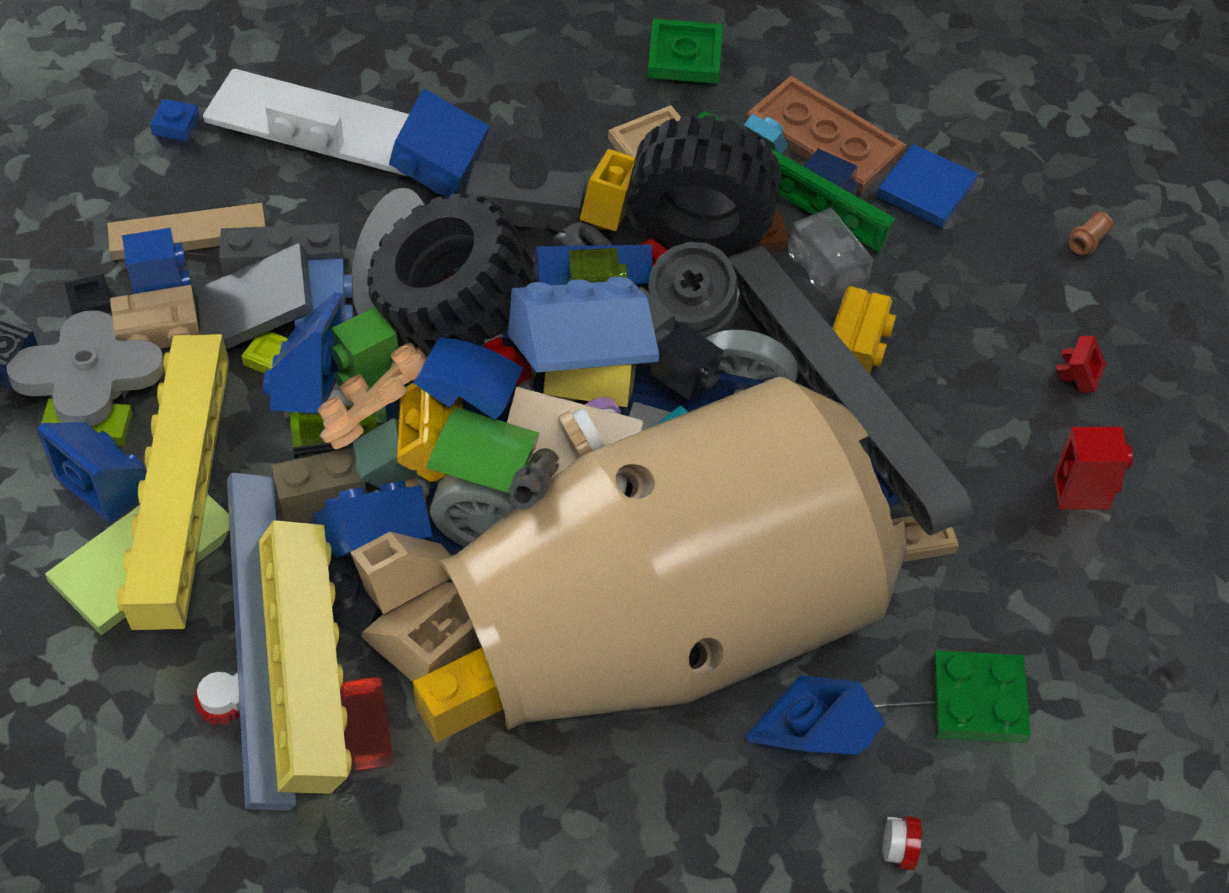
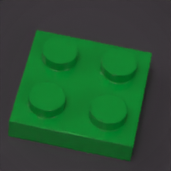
(685, 51)
(980, 697)

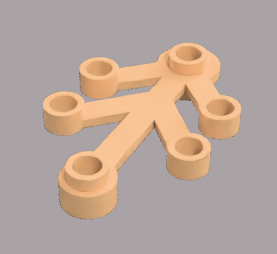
(345, 426)

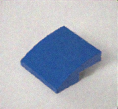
(469, 372)

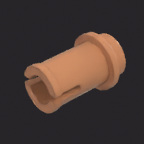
(1085, 238)

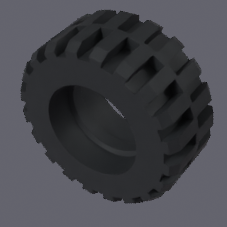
(704, 184)
(431, 245)

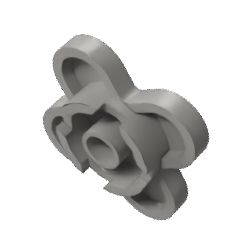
(86, 368)

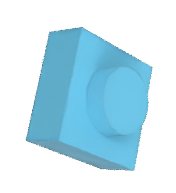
(769, 131)

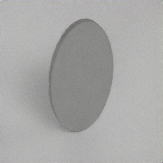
(380, 221)

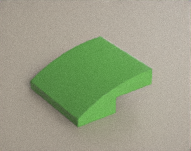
(482, 449)

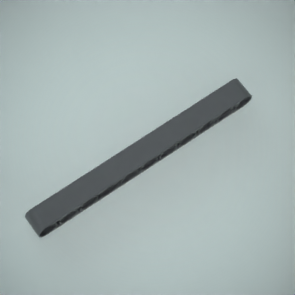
(833, 371)

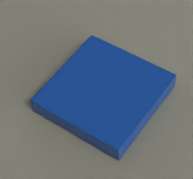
(927, 185)

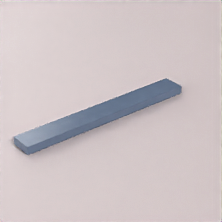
(250, 514)

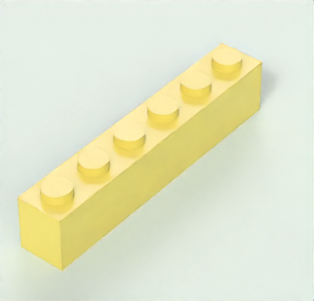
(303, 659)

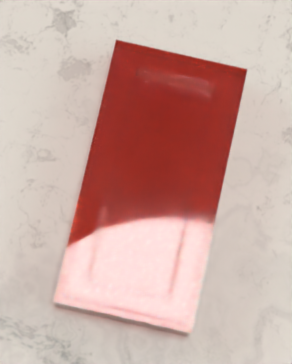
(367, 723)

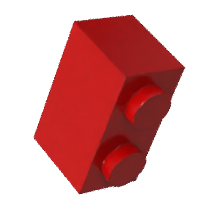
(1092, 468)

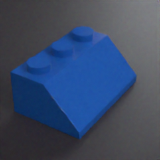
(305, 368)

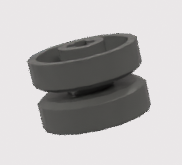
(697, 287)

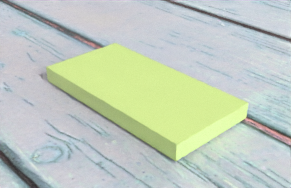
(96, 570)

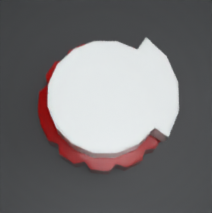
(218, 698)
(902, 841)

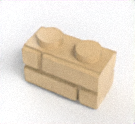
(155, 315)

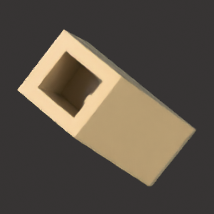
(399, 568)

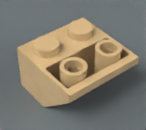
(424, 632)

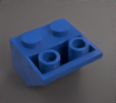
(361, 517)

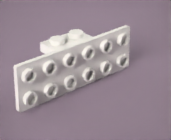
(306, 118)

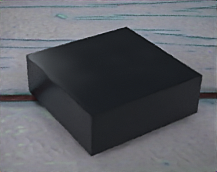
(89, 294)

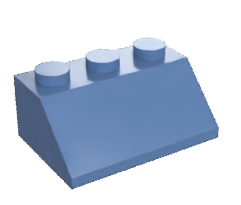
(582, 324)

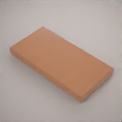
(818, 122)

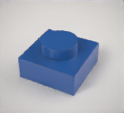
(174, 120)

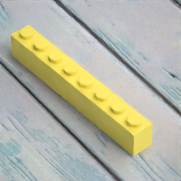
(175, 485)

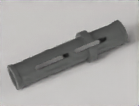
(533, 478)

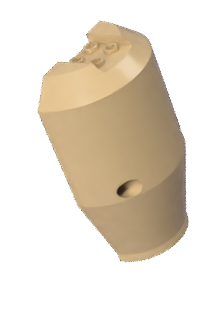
(740, 536)

